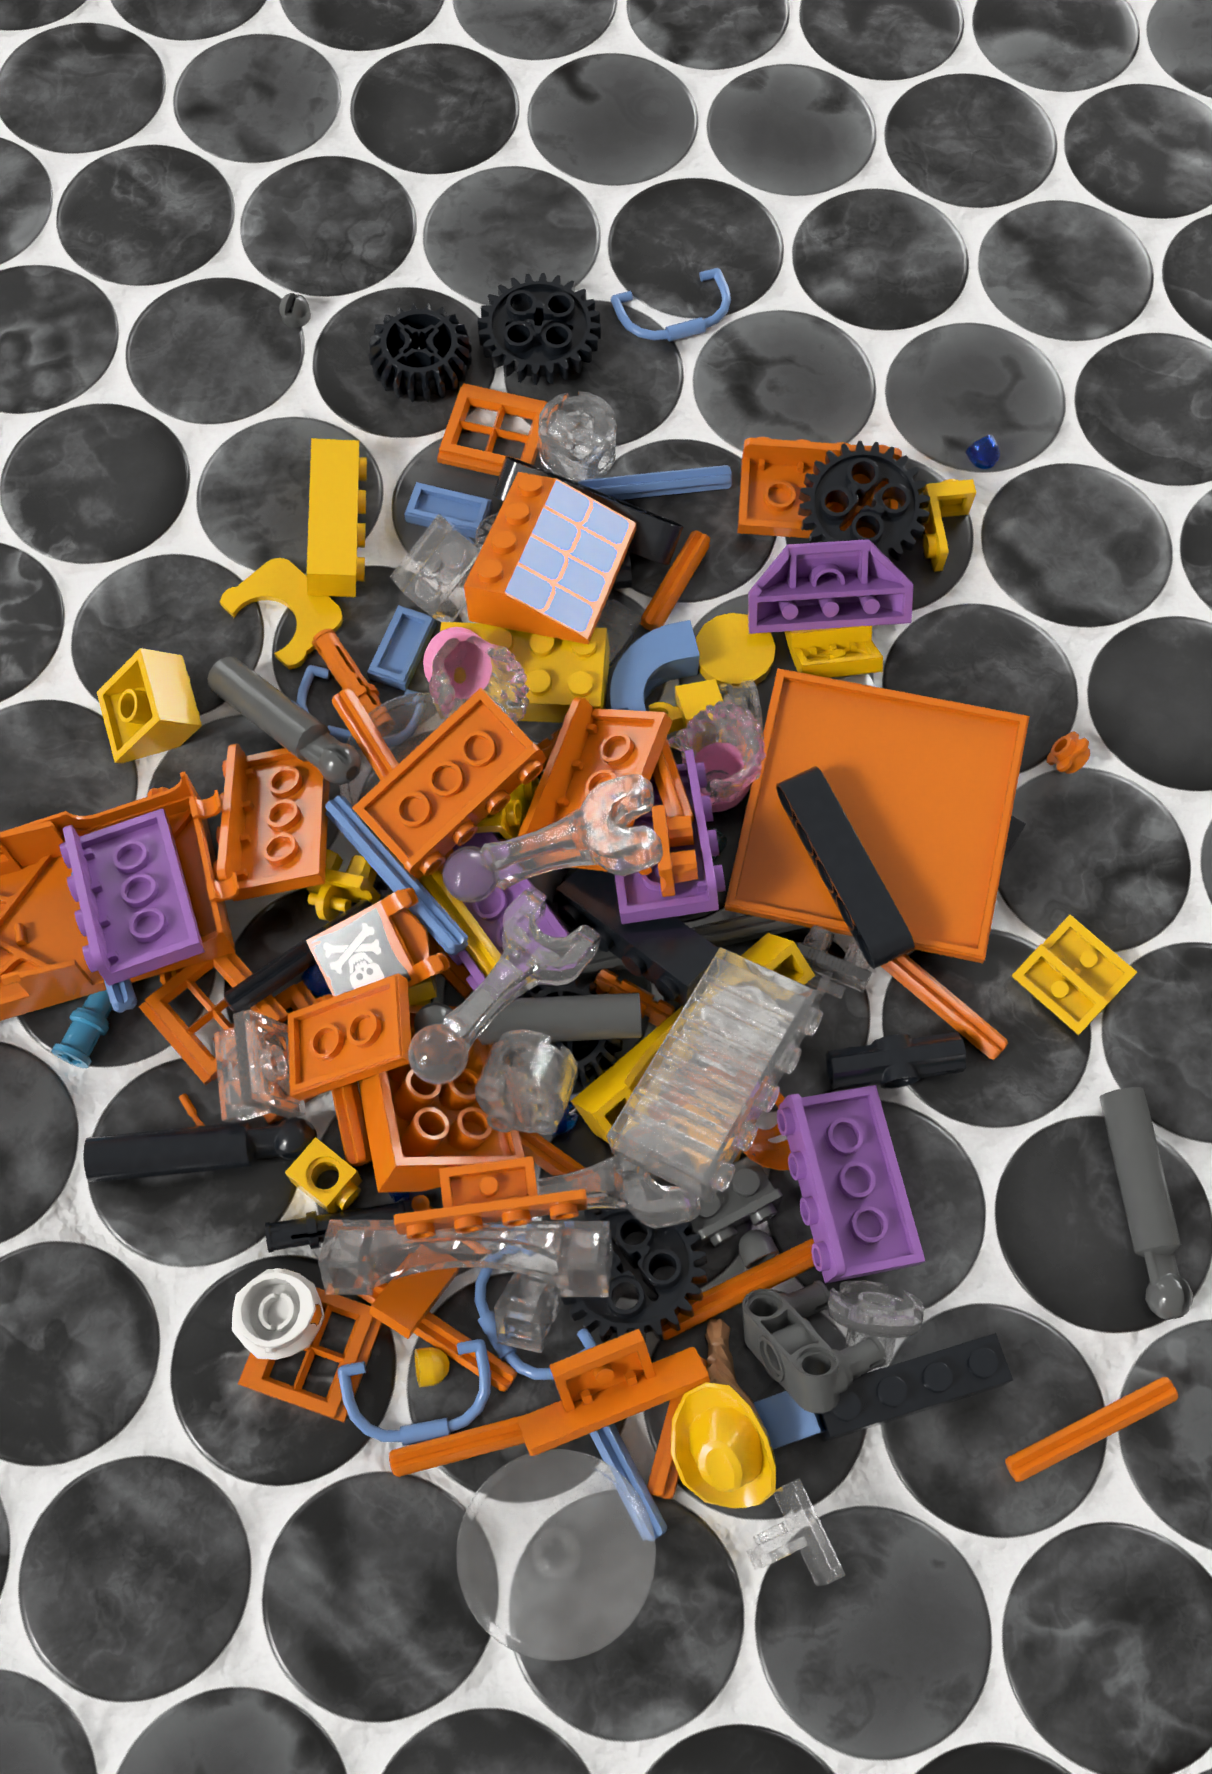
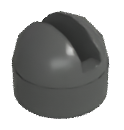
(301, 312)
(756, 1248)

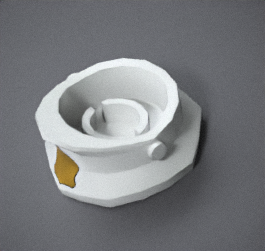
(277, 1314)

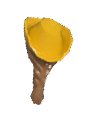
(720, 1437)

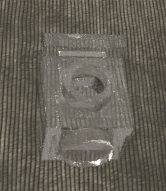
(526, 1312)

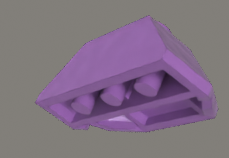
(829, 588)

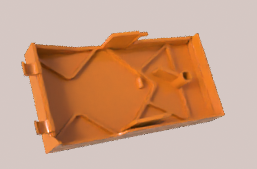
(38, 926)

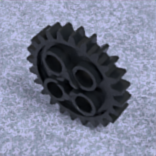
(539, 328)
(835, 484)
(661, 1247)

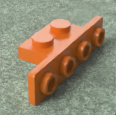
(487, 1195)
(608, 1387)

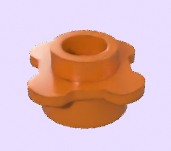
(1069, 753)

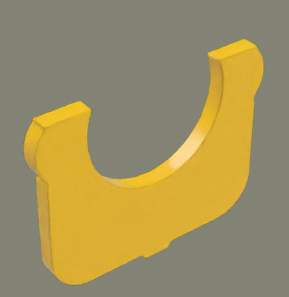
(285, 583)

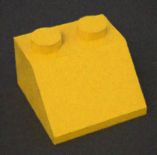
(148, 706)

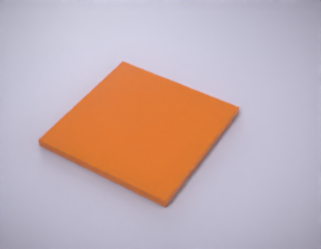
(922, 789)

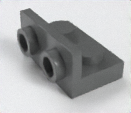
(745, 1199)

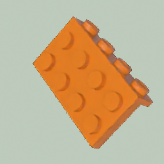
(772, 483)
(592, 750)
(450, 784)
(271, 823)

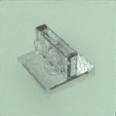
(254, 1069)
(804, 1535)

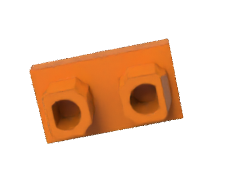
(674, 866)

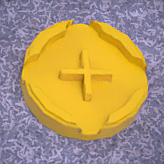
(732, 653)

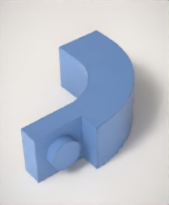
(651, 661)

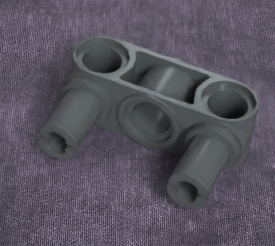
(795, 1352)

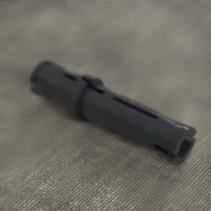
(313, 1227)

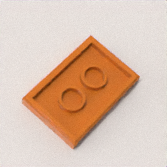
(349, 1037)

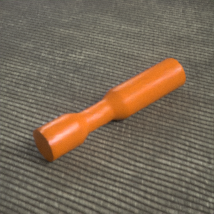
(190, 1109)

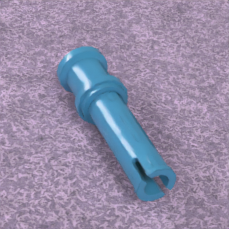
(84, 1030)

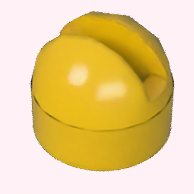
(431, 1366)

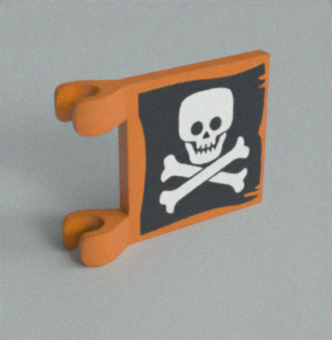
(371, 948)

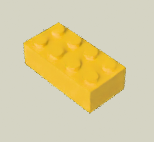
(553, 667)

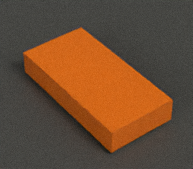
(410, 1298)

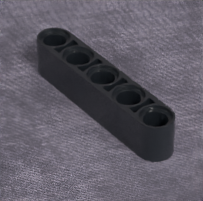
(655, 535)
(845, 867)

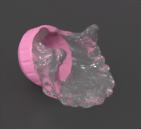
(462, 662)
(729, 746)

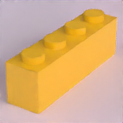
(334, 518)

